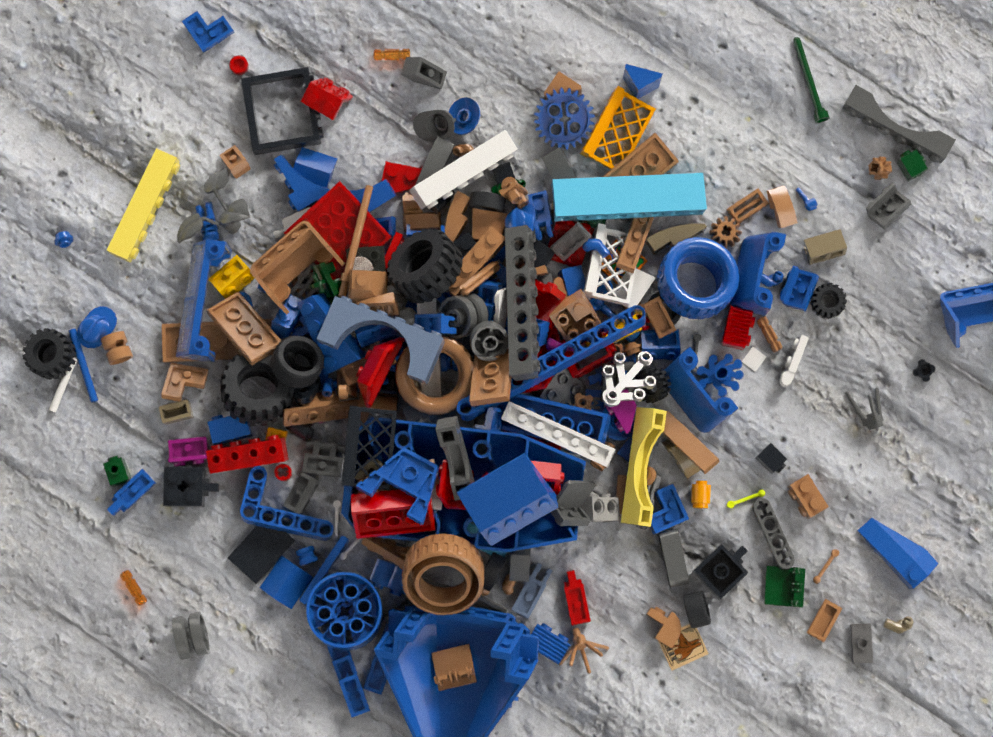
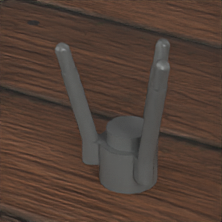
(873, 419)

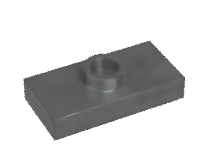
(570, 241)
(861, 643)

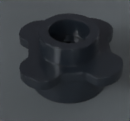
(922, 364)

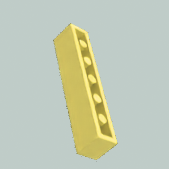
(143, 206)

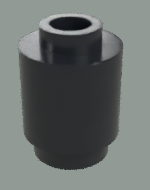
(302, 431)

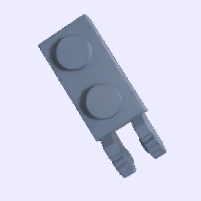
(531, 593)

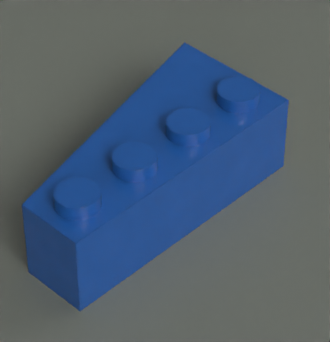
(314, 311)

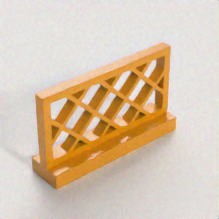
(606, 119)

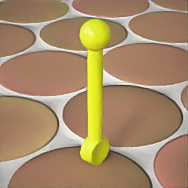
(761, 493)

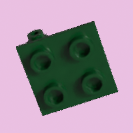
(784, 586)

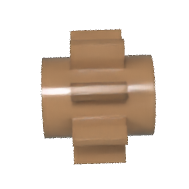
(880, 168)

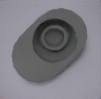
(434, 124)

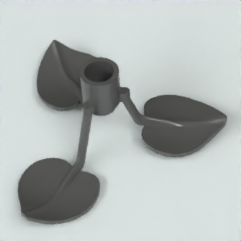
(229, 219)

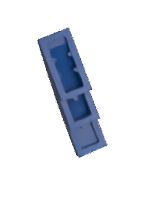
(349, 681)

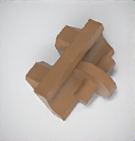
(514, 192)

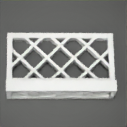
(594, 268)

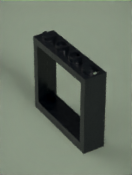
(281, 145)

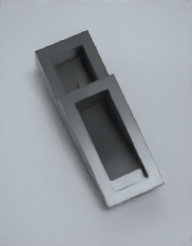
(437, 158)

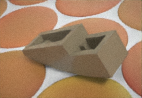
(673, 235)

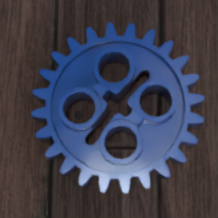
(547, 120)

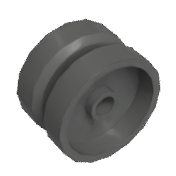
(466, 310)
(190, 635)

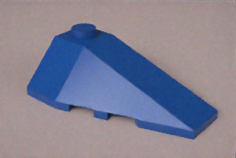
(902, 555)

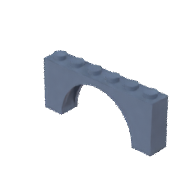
(347, 317)

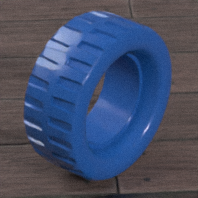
(716, 260)

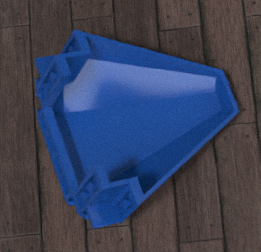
(501, 657)

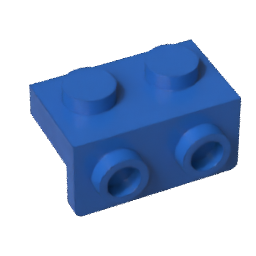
(798, 288)

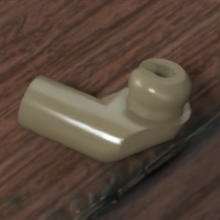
(900, 626)

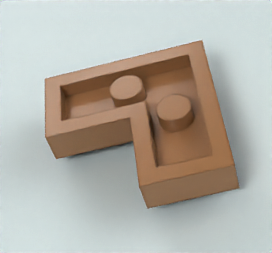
(181, 376)

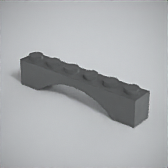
(863, 105)

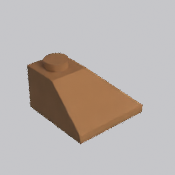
(366, 284)

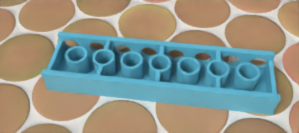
(628, 197)

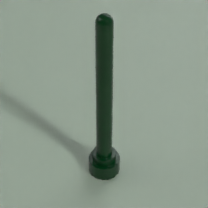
(820, 114)

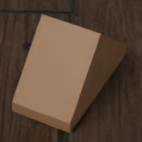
(563, 81)

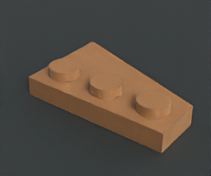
(387, 549)

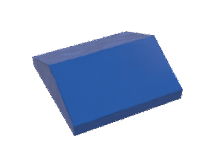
(315, 166)

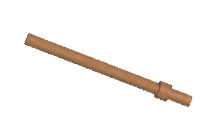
(355, 240)

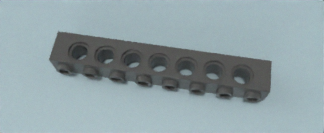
(514, 239)

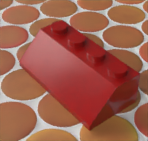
(386, 514)

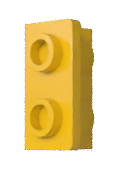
(231, 277)

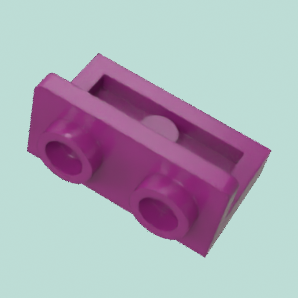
(187, 451)

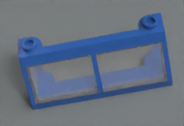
(190, 343)

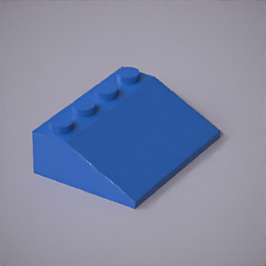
(508, 499)

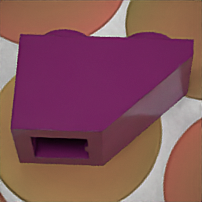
(624, 413)

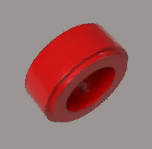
(239, 65)

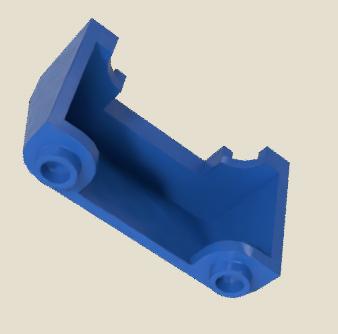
(750, 265)
(693, 398)

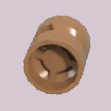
(116, 346)

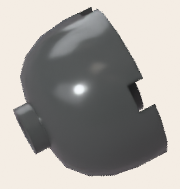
(488, 340)

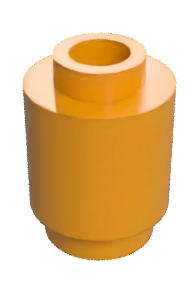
(700, 494)

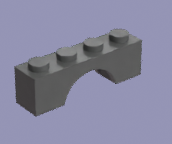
(452, 442)

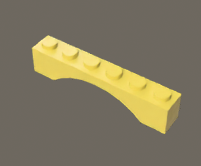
(647, 428)

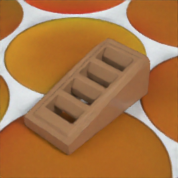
(384, 302)

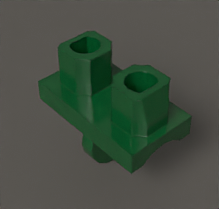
(324, 281)

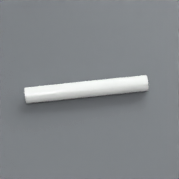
(61, 388)

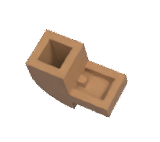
(670, 628)

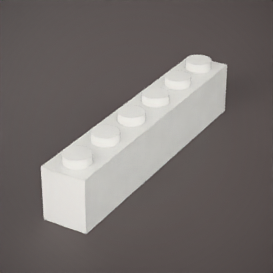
(463, 169)

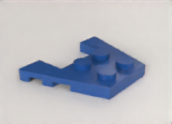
(409, 474)

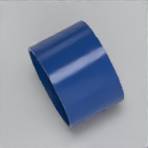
(361, 637)

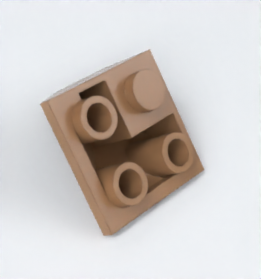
(574, 316)

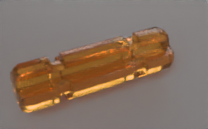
(391, 54)
(133, 587)

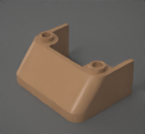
(288, 259)

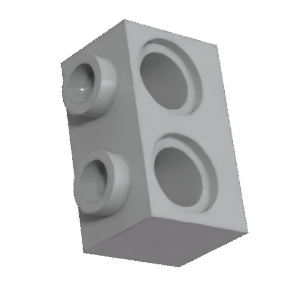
(602, 508)

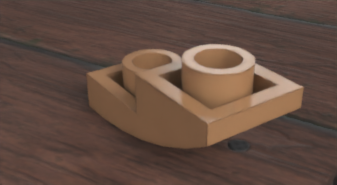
(782, 205)

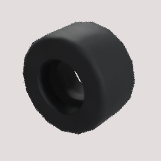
(697, 609)

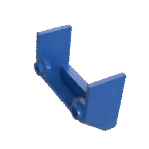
(966, 308)

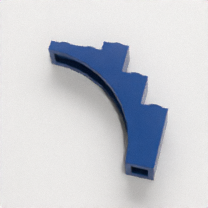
(307, 192)

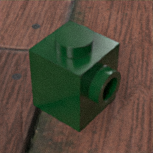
(912, 164)
(117, 471)

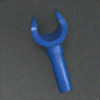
(810, 204)

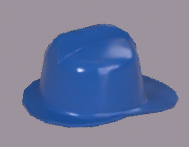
(521, 217)
(95, 326)

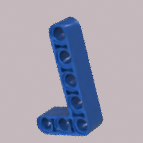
(279, 515)

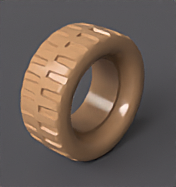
(441, 404)
(443, 551)

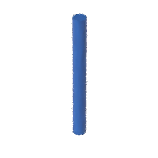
(83, 366)

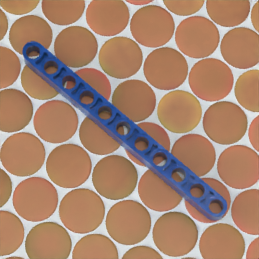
(564, 362)

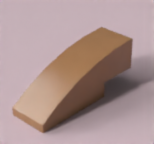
(455, 219)

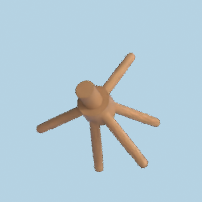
(579, 643)

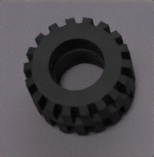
(36, 348)

